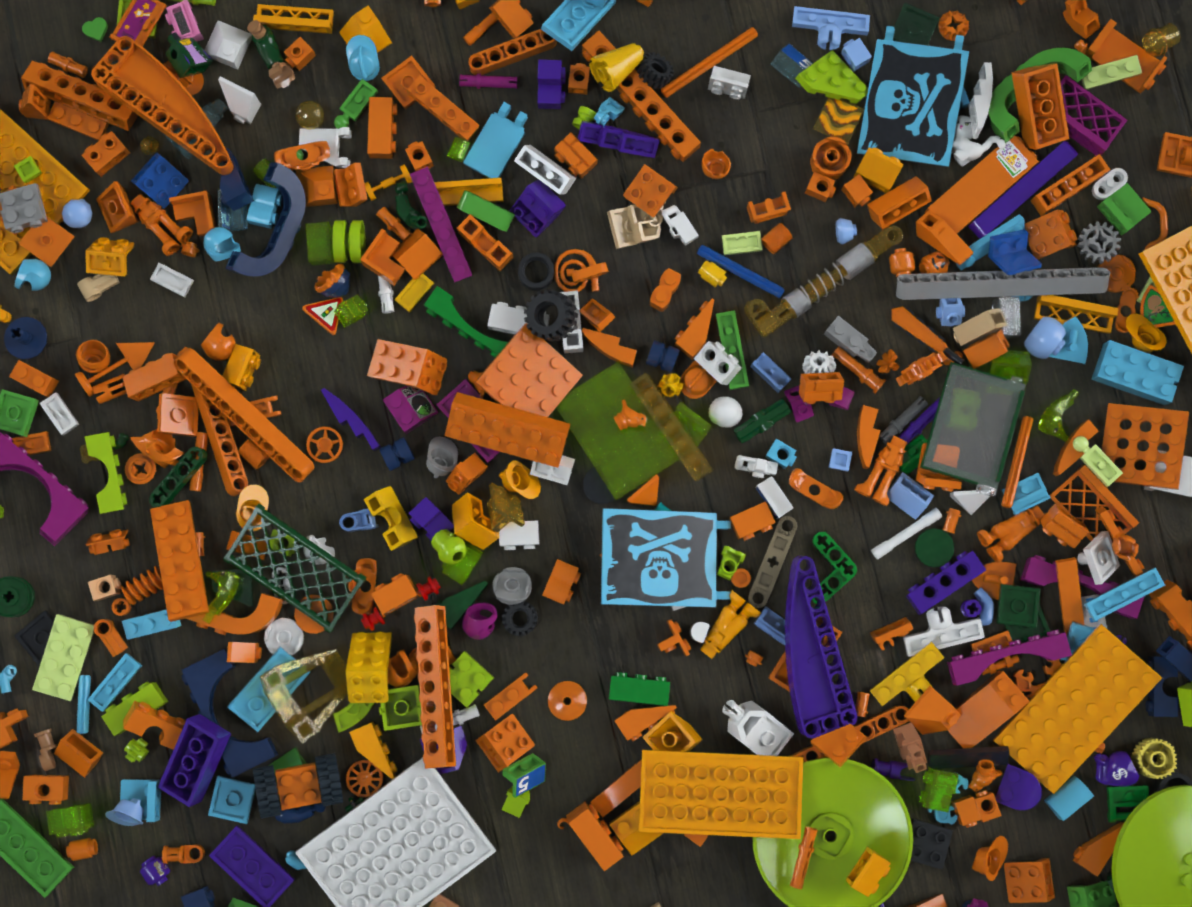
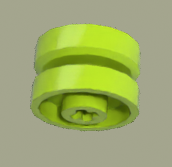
(348, 241)

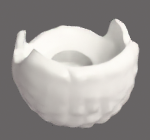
(725, 412)
(321, 543)

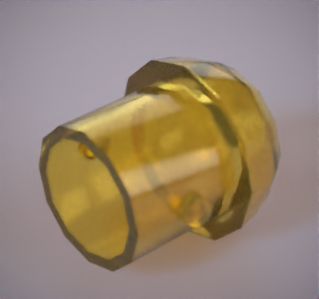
(1159, 40)

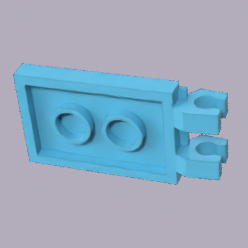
(496, 143)

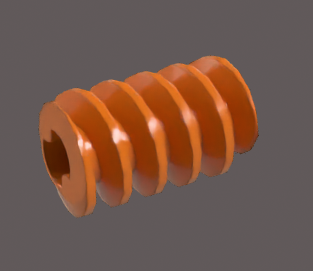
(143, 587)

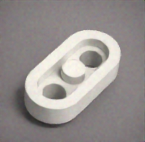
(1108, 184)

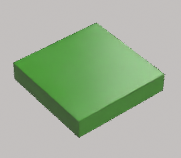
(16, 412)

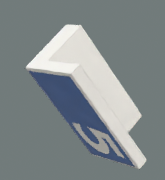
(774, 497)

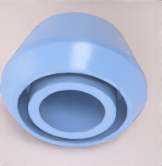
(845, 230)

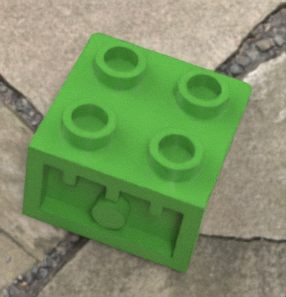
(1124, 209)

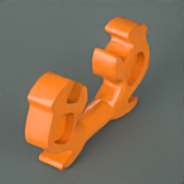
(1024, 683)

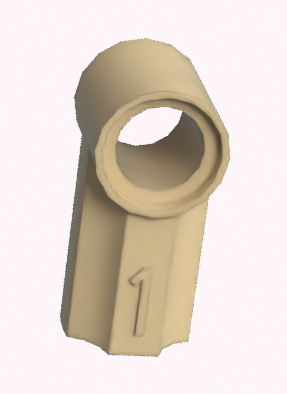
(94, 286)

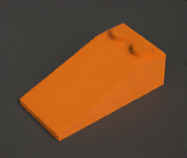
(987, 709)

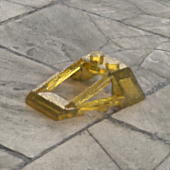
(292, 717)

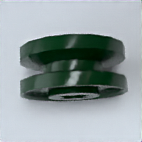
(23, 596)

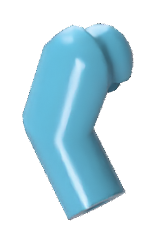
(294, 861)

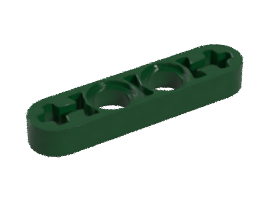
(180, 480)

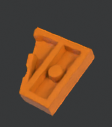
(840, 743)

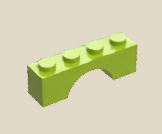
(110, 497)

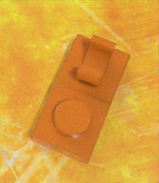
(897, 628)

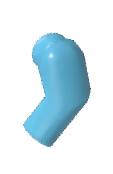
(5, 677)

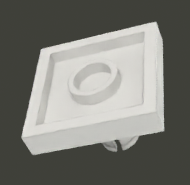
(1100, 557)

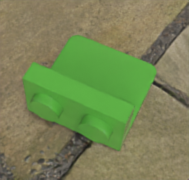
(1093, 895)

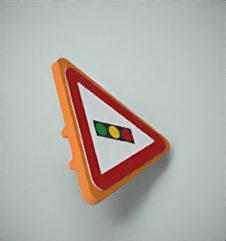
(324, 313)

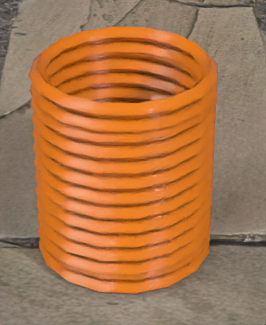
(776, 238)
(253, 454)

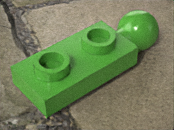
(355, 104)

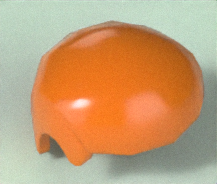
(715, 164)

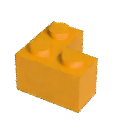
(471, 523)

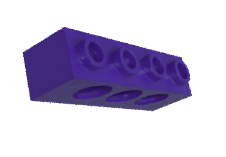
(973, 569)

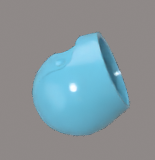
(220, 243)
(35, 272)

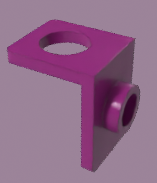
(800, 409)

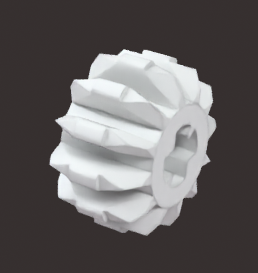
(819, 363)

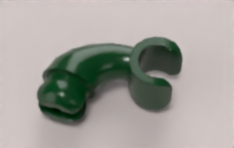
(121, 441)

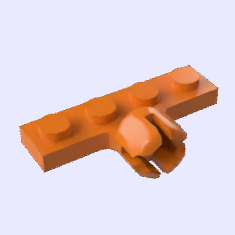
(1123, 545)

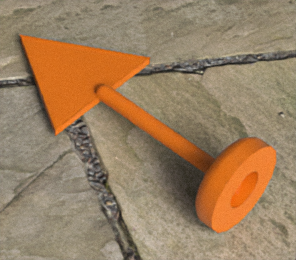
(133, 352)

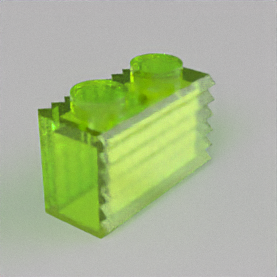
(462, 570)

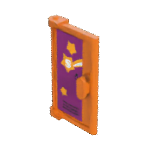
(137, 19)

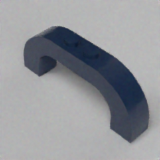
(285, 229)

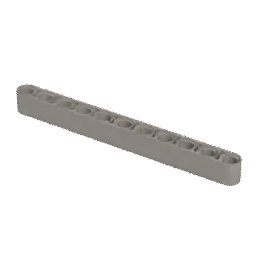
(1001, 285)

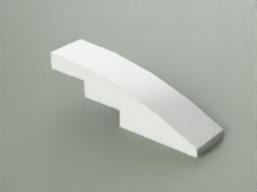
(981, 100)

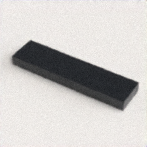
(967, 757)

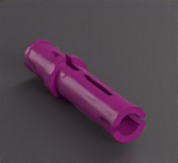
(487, 81)

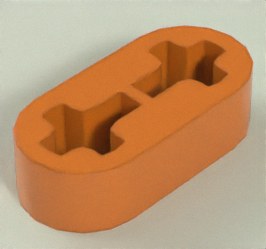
(589, 272)

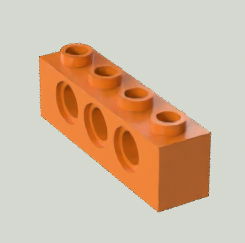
(442, 108)
(1070, 185)

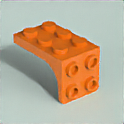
(407, 366)

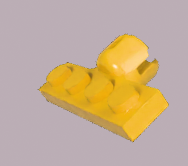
(908, 676)

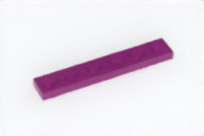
(441, 224)

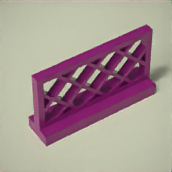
(1077, 131)

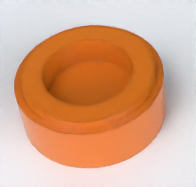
(741, 578)

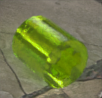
(458, 149)

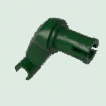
(408, 214)

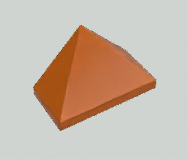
(646, 494)
(248, 547)

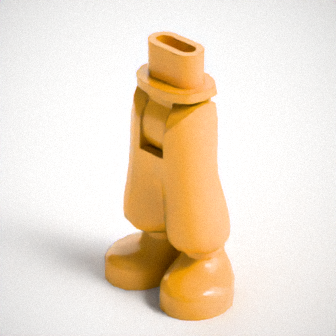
(728, 625)

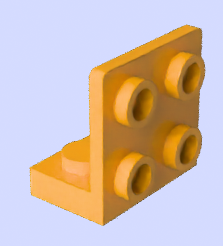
(108, 256)

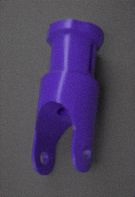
(891, 769)

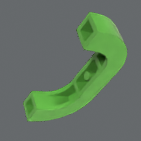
(1069, 63)

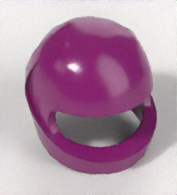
(476, 625)

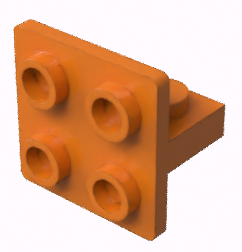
(669, 643)

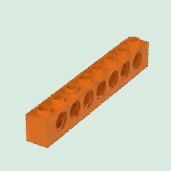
(600, 44)
(441, 695)

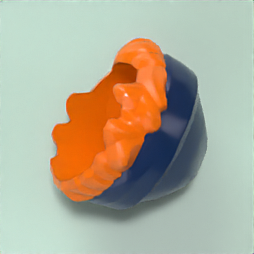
(334, 282)

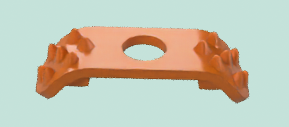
(827, 497)

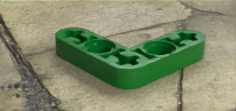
(838, 572)

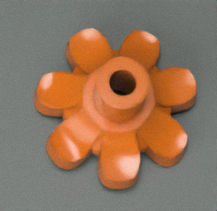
(888, 362)

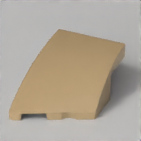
(633, 226)

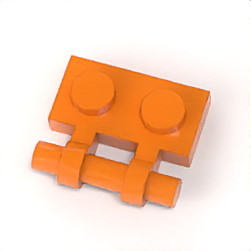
(1001, 638)

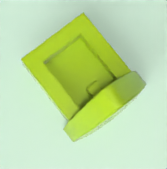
(515, 805)

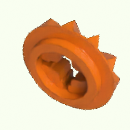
(949, 32)
(131, 470)

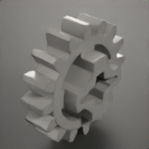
(1098, 250)

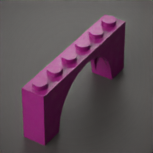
(65, 507)

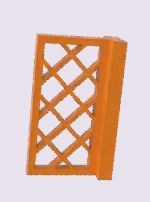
(1102, 493)

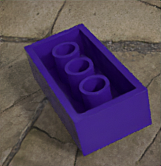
(194, 760)

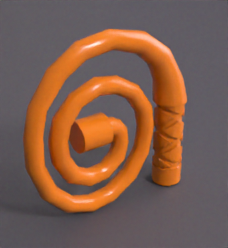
(595, 285)

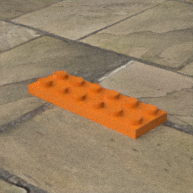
(179, 561)

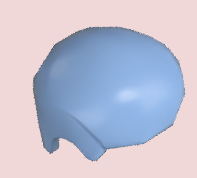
(77, 213)

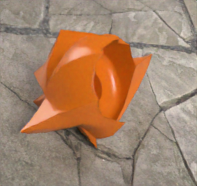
(158, 447)

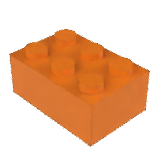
(595, 835)

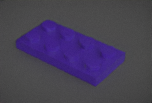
(252, 867)

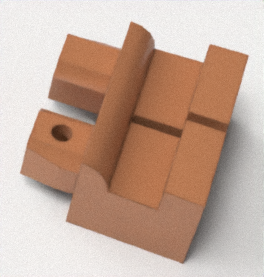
(911, 747)

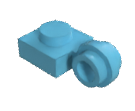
(608, 109)

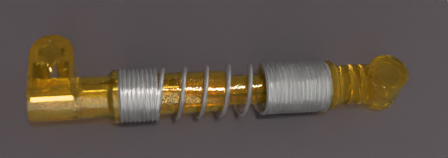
(797, 303)

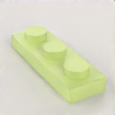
(1112, 72)

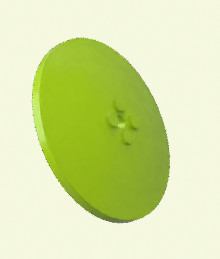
(862, 813)
(1156, 852)

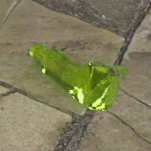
(1051, 421)
(228, 584)

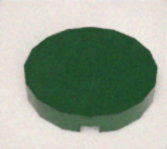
(934, 547)

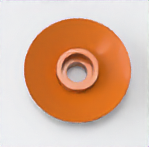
(575, 693)

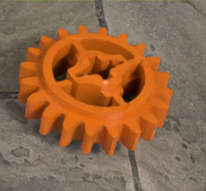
(921, 368)

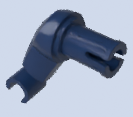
(299, 814)

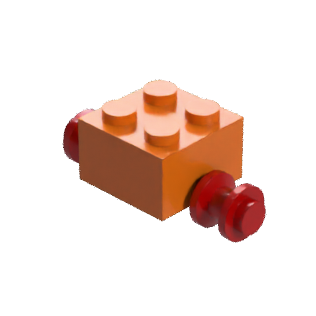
(395, 595)

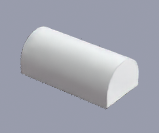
(699, 631)

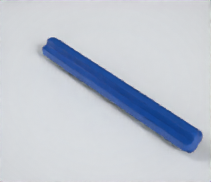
(740, 271)

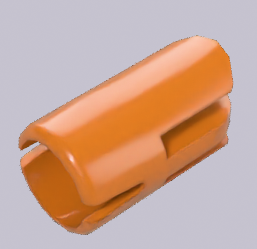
(105, 387)

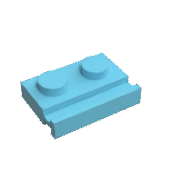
(1029, 493)

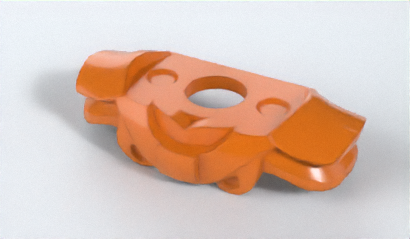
(317, 152)
(363, 601)

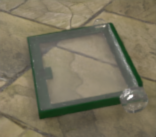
(973, 427)

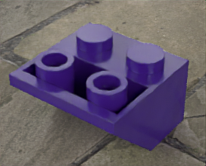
(537, 207)

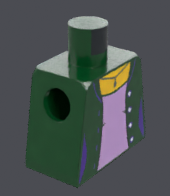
(187, 56)

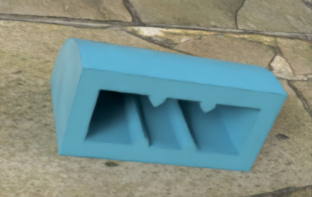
(1069, 798)

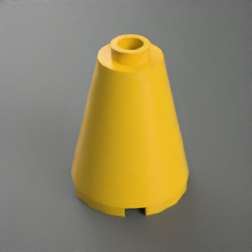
(615, 65)

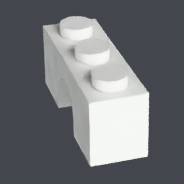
(574, 341)

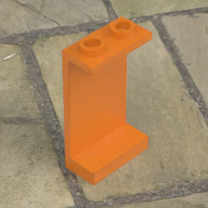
(1113, 46)

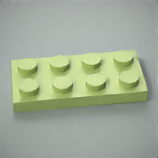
(64, 657)

